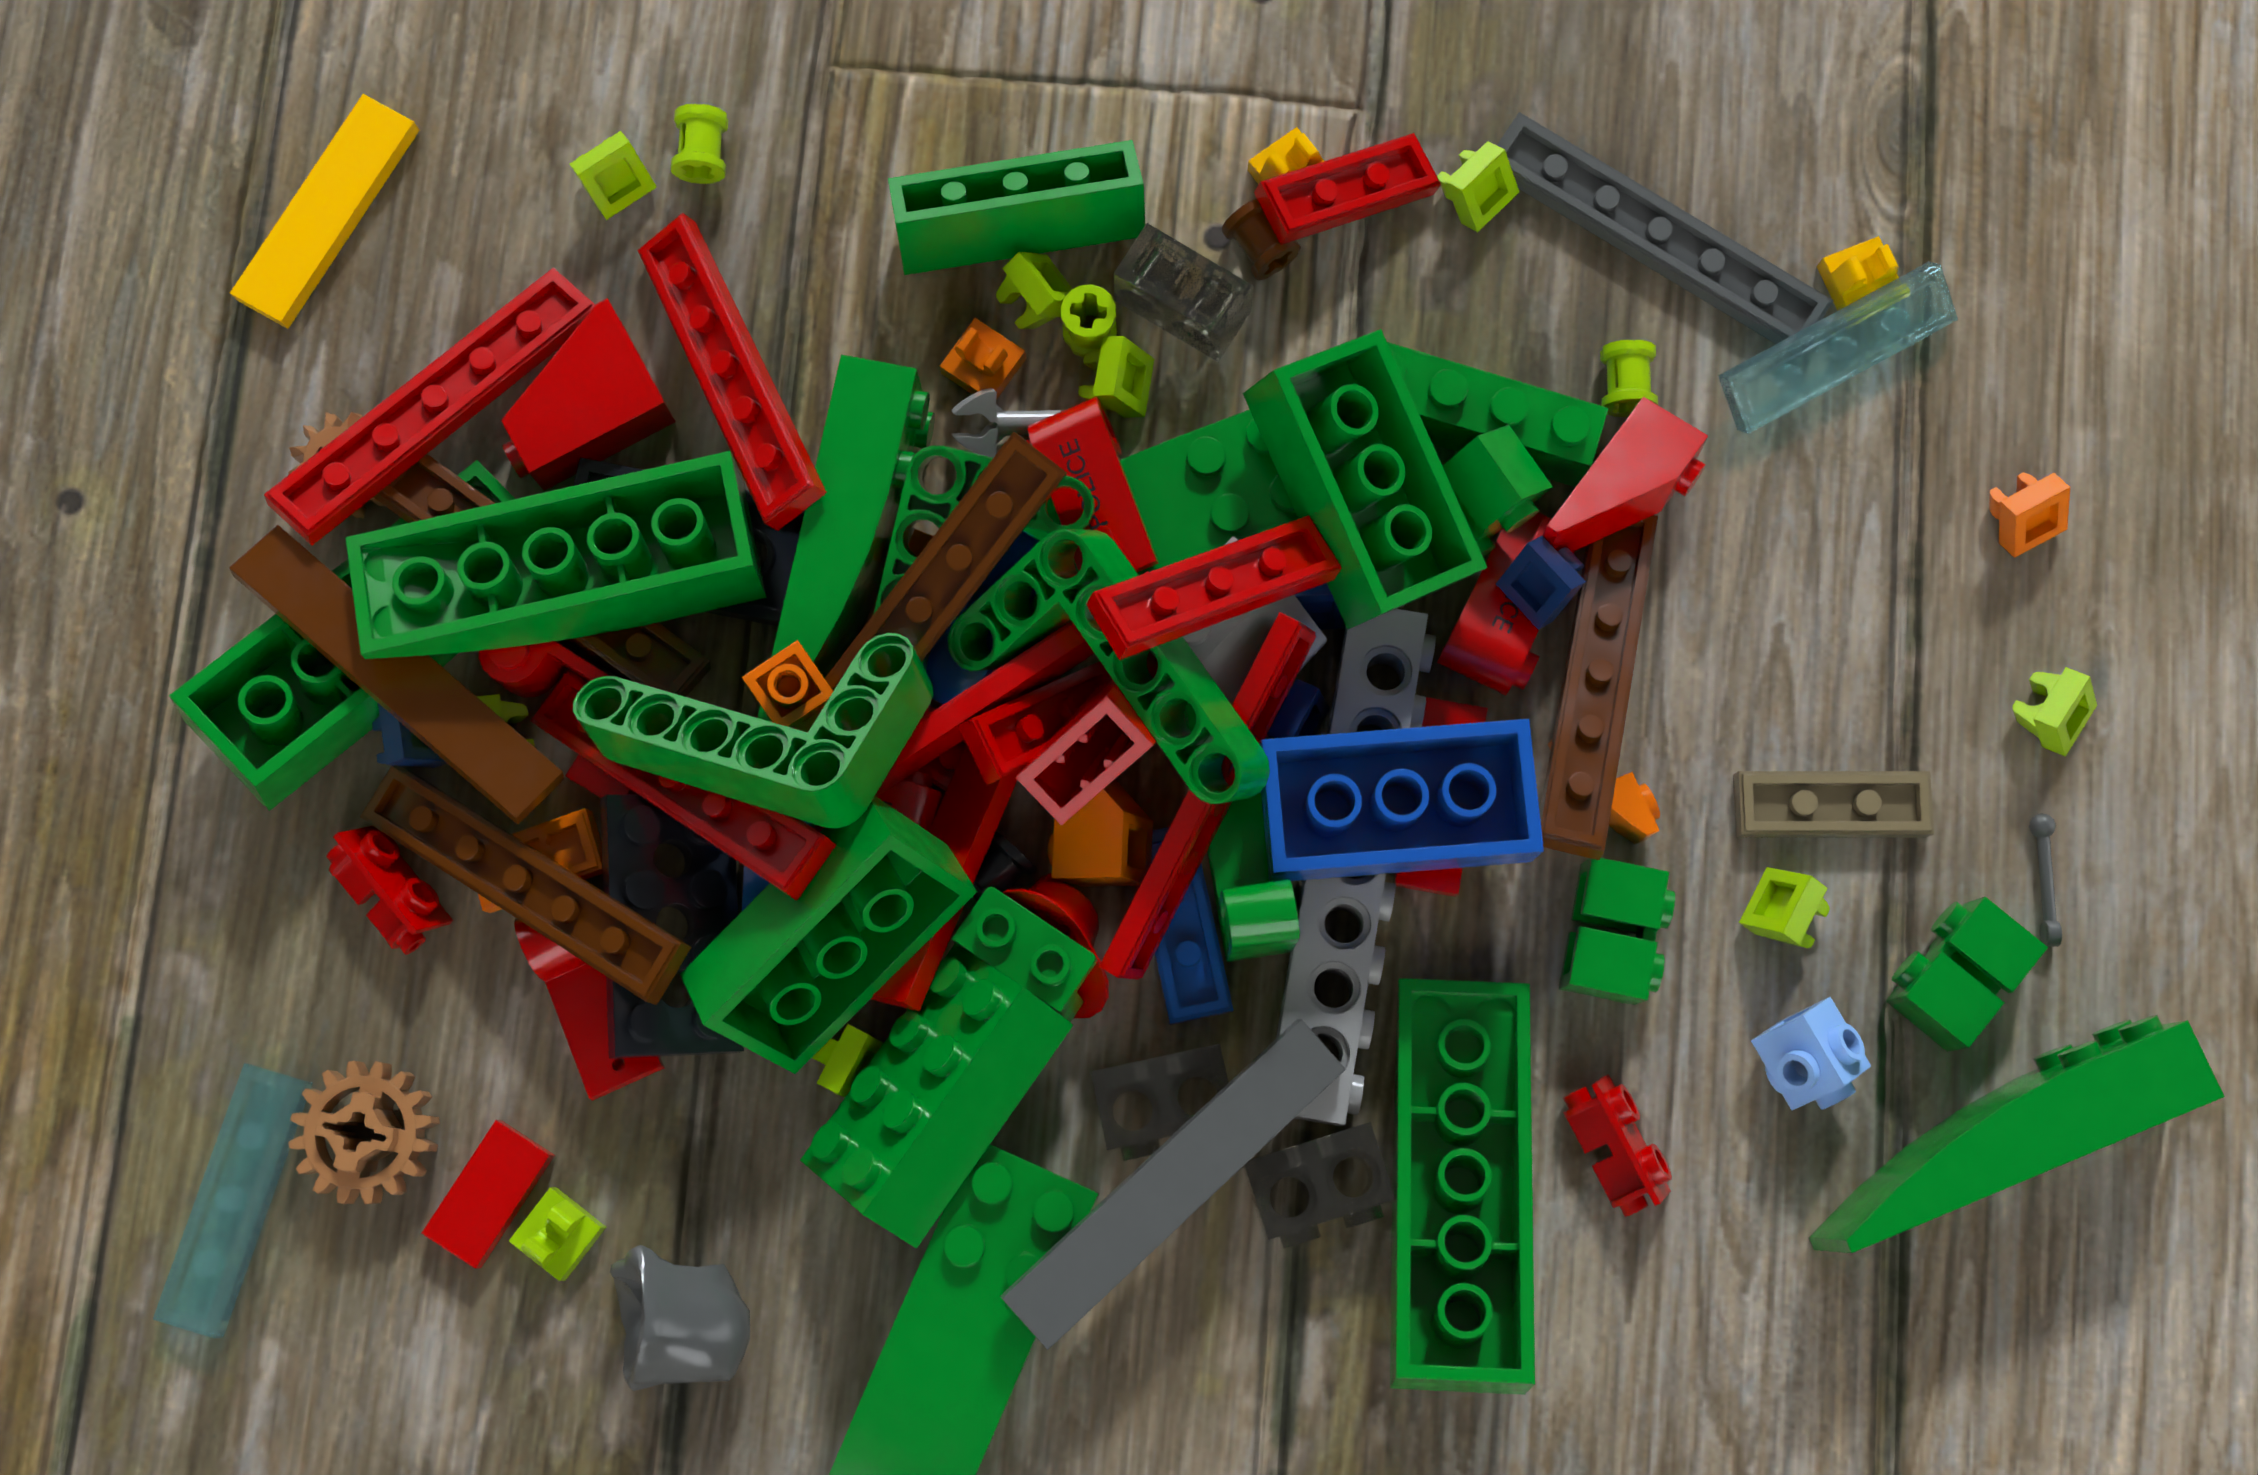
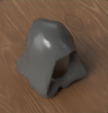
(678, 1321)

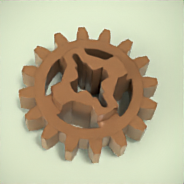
(354, 1155)

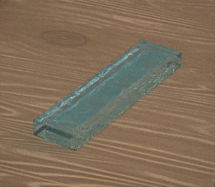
(1838, 347)
(232, 1202)

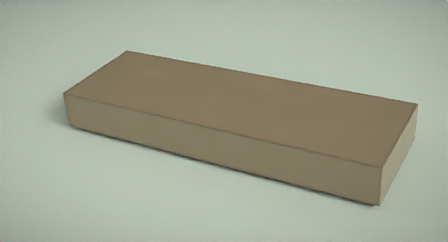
(1833, 804)

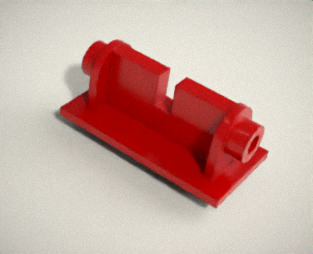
(371, 864)
(1633, 1166)

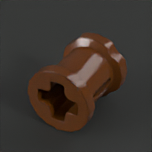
(1258, 241)

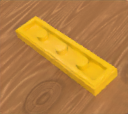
(325, 211)

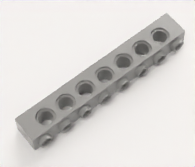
(1401, 643)

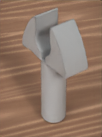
(1003, 422)

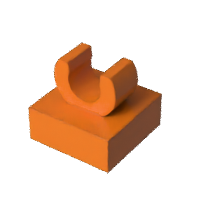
(982, 359)
(2032, 513)

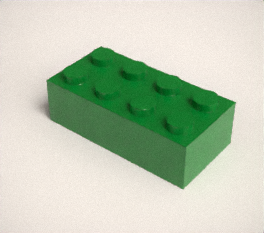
(1365, 476)
(804, 967)
(935, 1095)

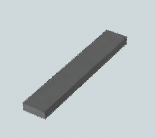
(1659, 233)
(1172, 1183)

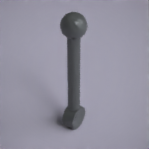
(2043, 827)

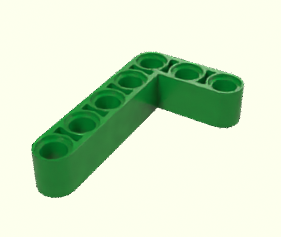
(920, 505)
(1156, 700)
(809, 776)
(1253, 914)

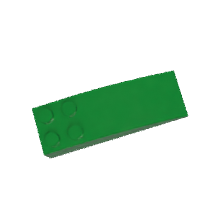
(868, 440)
(1203, 490)
(559, 563)
(280, 705)
(2036, 1122)
(1462, 1189)
(955, 1338)

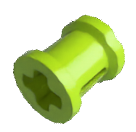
(699, 143)
(1076, 306)
(1627, 375)

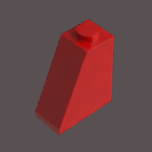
(584, 403)
(1088, 751)

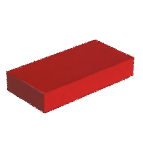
(488, 1194)

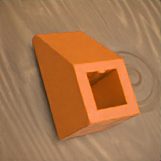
(1103, 842)

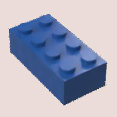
(1401, 800)

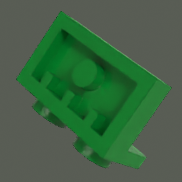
(1027, 950)

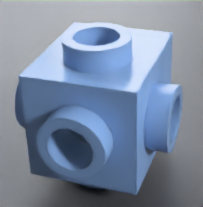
(1812, 1056)

